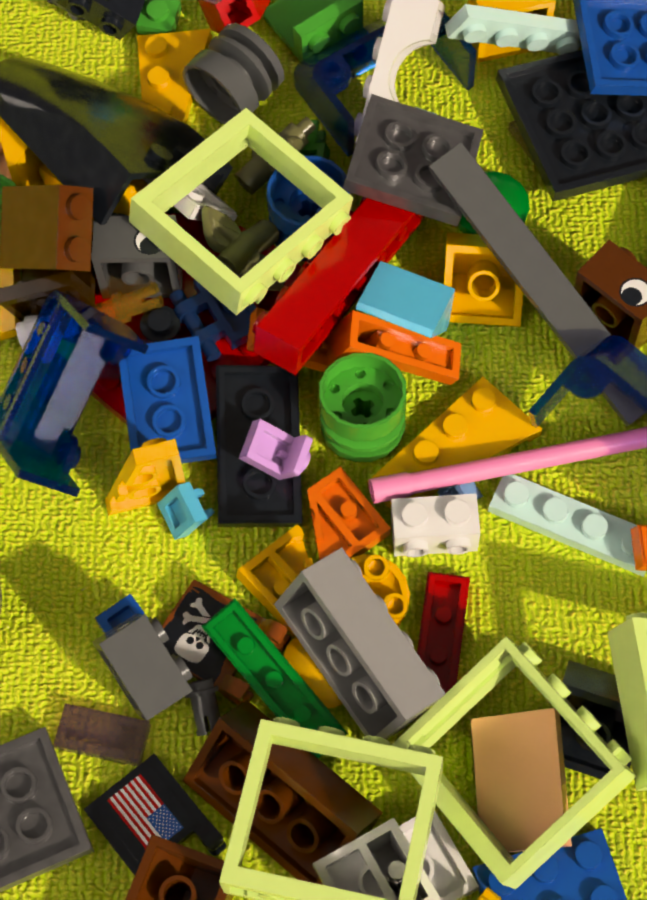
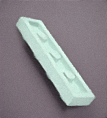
(514, 29)
(565, 520)

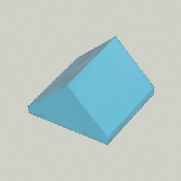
(407, 300)

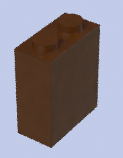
(46, 227)

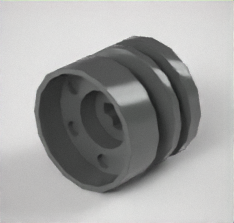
(233, 73)

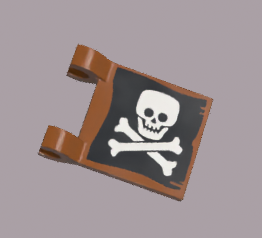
(200, 651)

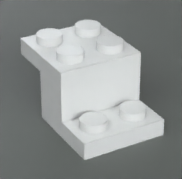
(378, 859)

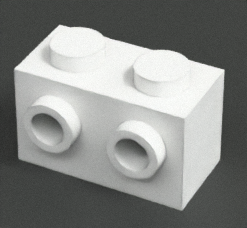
(435, 525)

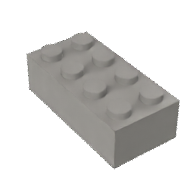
(358, 646)

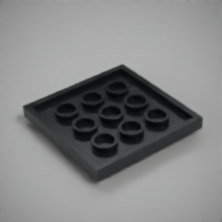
(573, 135)

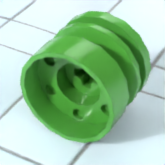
(362, 407)

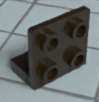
(30, 293)

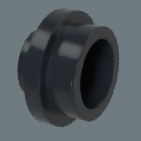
(160, 324)

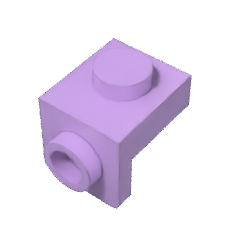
(275, 450)

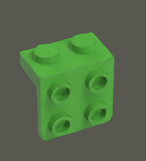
(313, 24)

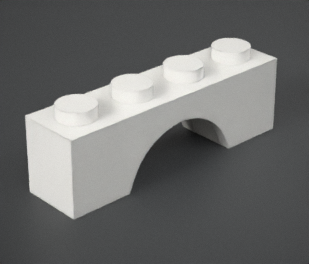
(407, 28)

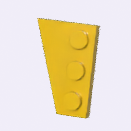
(146, 476)

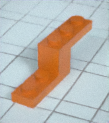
(362, 333)

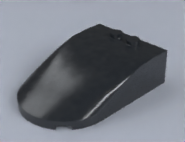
(93, 131)

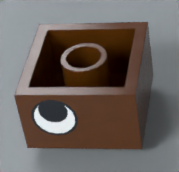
(616, 292)

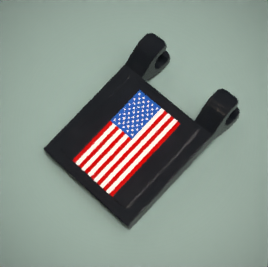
(149, 804)

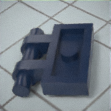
(226, 323)

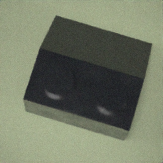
(600, 696)

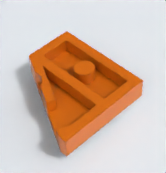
(344, 517)

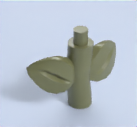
(258, 171)
(238, 249)

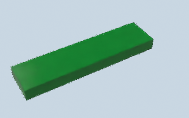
(267, 669)

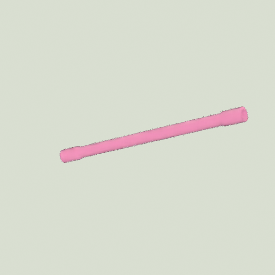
(406, 484)

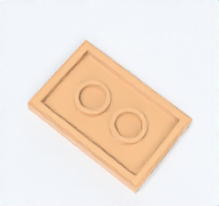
(519, 775)

